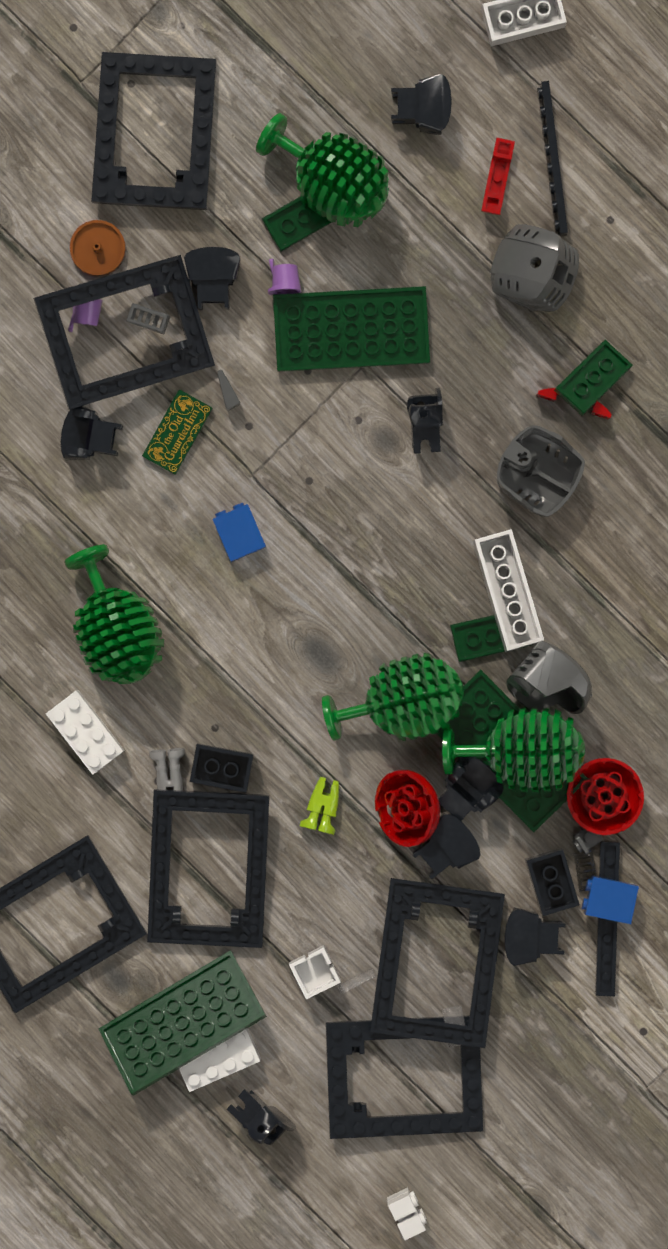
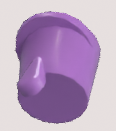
(284, 279)
(86, 314)

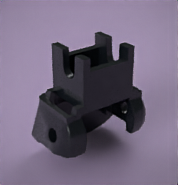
(425, 105)
(212, 272)
(426, 420)
(86, 434)
(468, 786)
(449, 845)
(530, 936)
(260, 1118)

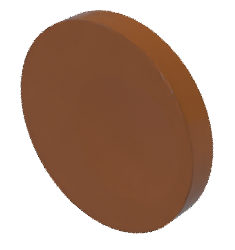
(97, 248)

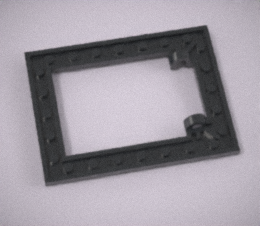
(111, 181)
(164, 277)
(484, 913)
(165, 919)
(117, 931)
(344, 1122)

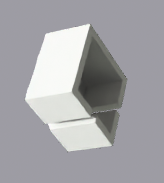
(314, 972)
(404, 1209)

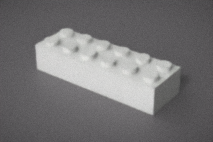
(508, 590)

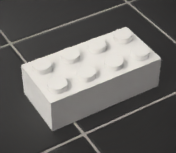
(521, 19)
(85, 732)
(221, 1061)

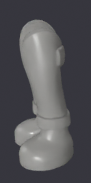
(174, 756)

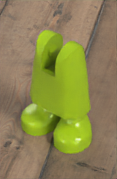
(324, 804)

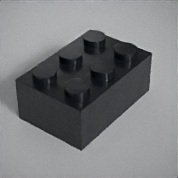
(221, 767)
(552, 882)

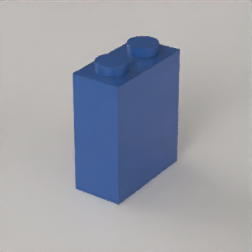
(238, 532)
(610, 899)

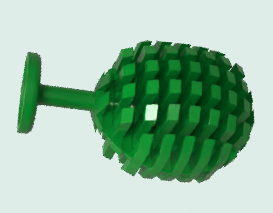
(333, 175)
(114, 626)
(405, 699)
(526, 750)

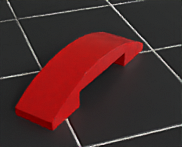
(498, 176)
(597, 409)

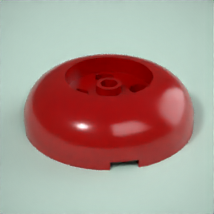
(412, 804)
(625, 807)

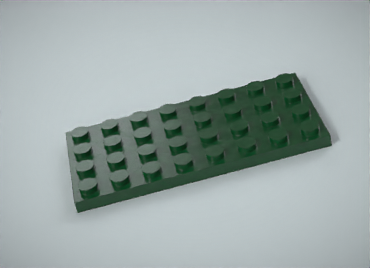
(351, 329)
(479, 714)
(182, 1022)

